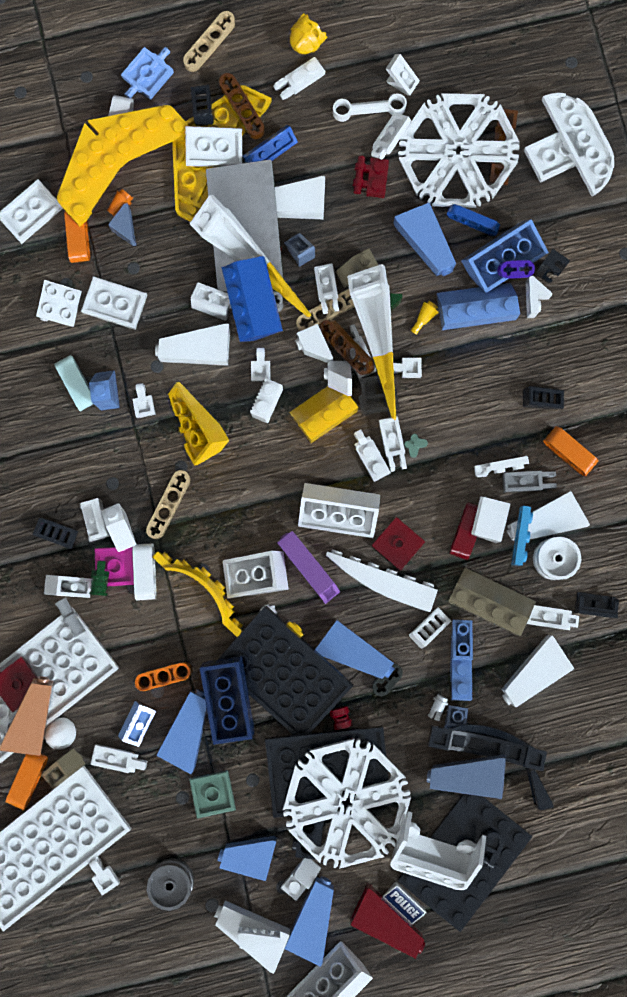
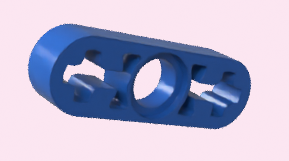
(473, 220)

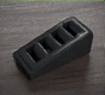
(204, 116)
(531, 394)
(40, 526)
(539, 794)

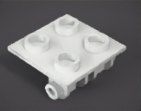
(58, 303)

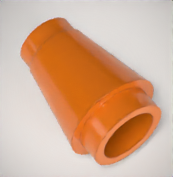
(119, 199)

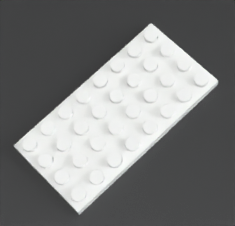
(69, 661)
(54, 843)

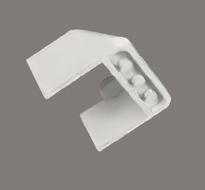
(435, 859)

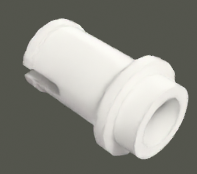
(438, 705)

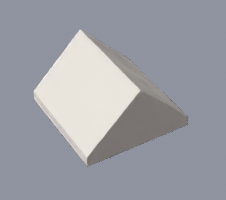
(490, 519)

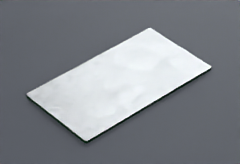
(251, 198)

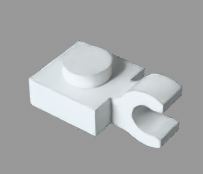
(409, 368)
(260, 369)
(143, 404)
(104, 878)

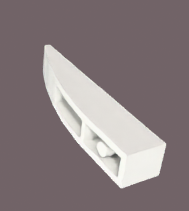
(387, 583)

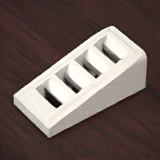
(418, 639)
(256, 937)

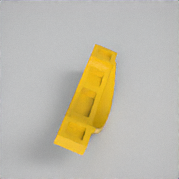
(215, 588)

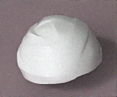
(60, 733)

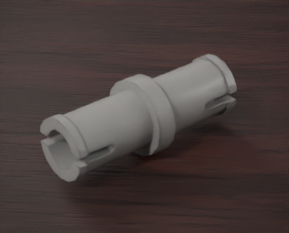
(70, 617)

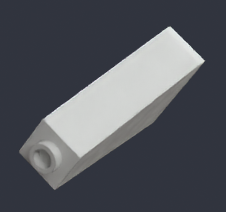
(301, 199)
(196, 347)
(554, 518)
(537, 672)
(232, 917)

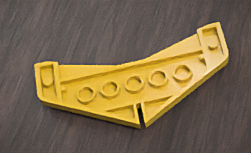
(117, 142)
(191, 181)

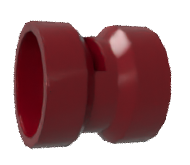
(341, 722)

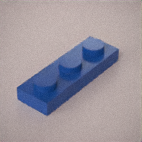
(272, 146)

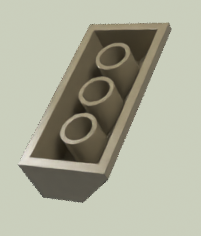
(492, 602)

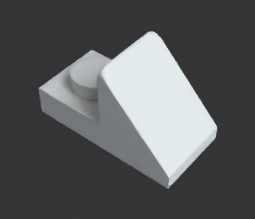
(401, 75)
(534, 293)
(301, 878)

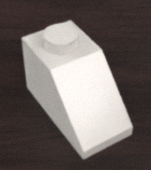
(313, 344)
(339, 376)
(118, 527)
(67, 586)

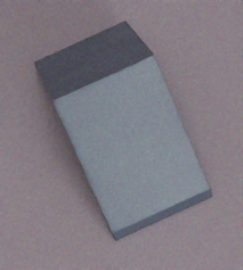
(123, 225)
(300, 249)

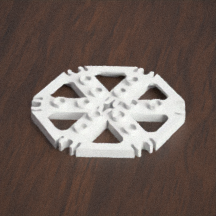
(452, 138)
(360, 816)

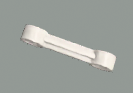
(369, 107)

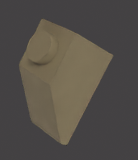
(356, 264)
(63, 768)

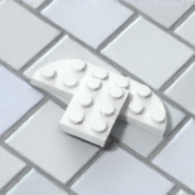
(576, 143)

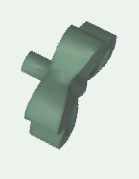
(414, 445)

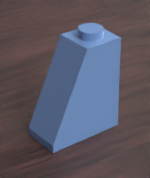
(104, 390)
(248, 857)

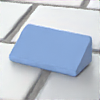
(136, 724)

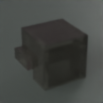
(372, 397)

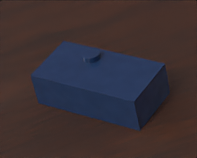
(227, 700)

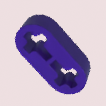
(515, 265)

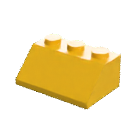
(323, 412)

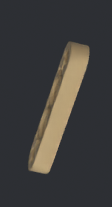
(206, 39)
(331, 312)
(165, 503)

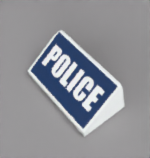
(404, 903)

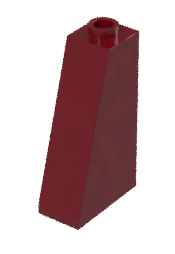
(382, 921)

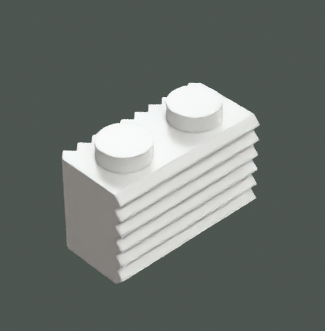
(266, 401)

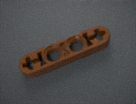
(239, 107)
(348, 344)

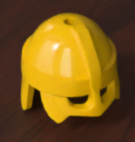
(306, 35)

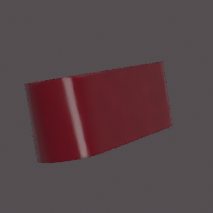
(464, 540)

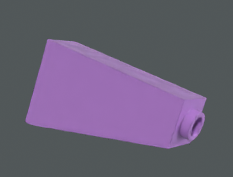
(308, 566)

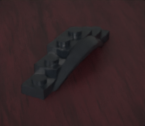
(487, 742)

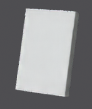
(213, 146)
(29, 211)
(114, 303)

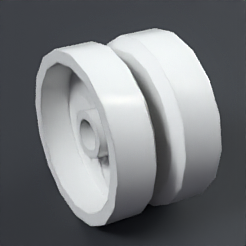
(560, 547)

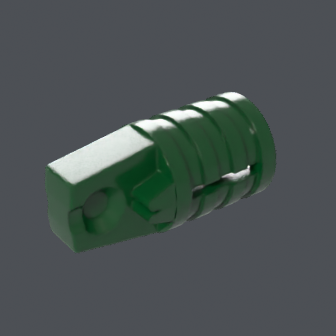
(99, 579)

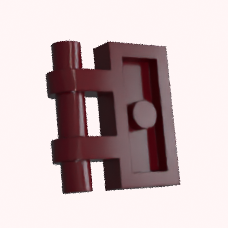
(377, 177)

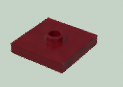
(398, 543)
(15, 683)

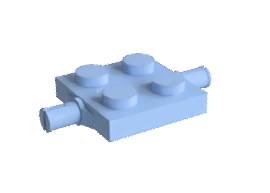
(147, 73)

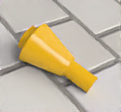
(426, 313)

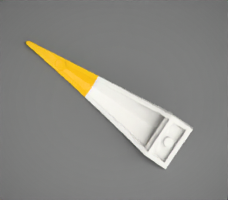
(225, 232)
(372, 302)

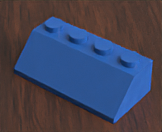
(252, 299)

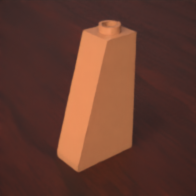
(30, 721)

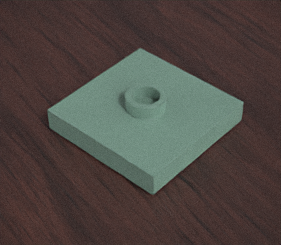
(212, 794)

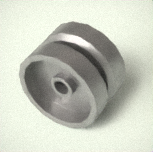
(167, 896)

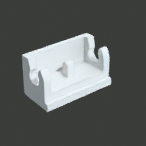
(210, 301)
(94, 520)

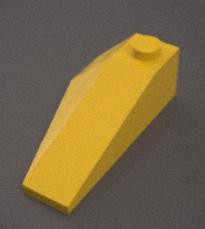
(201, 431)

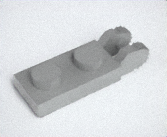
(526, 481)

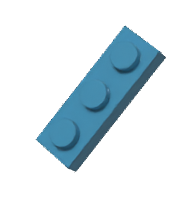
(522, 536)

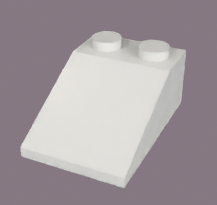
(255, 574)

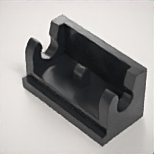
(553, 263)
(596, 605)

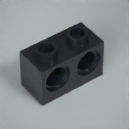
(314, 835)

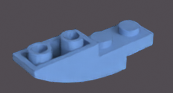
(461, 660)

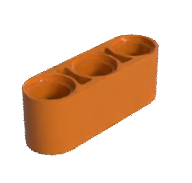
(77, 240)
(570, 451)
(155, 680)
(26, 780)

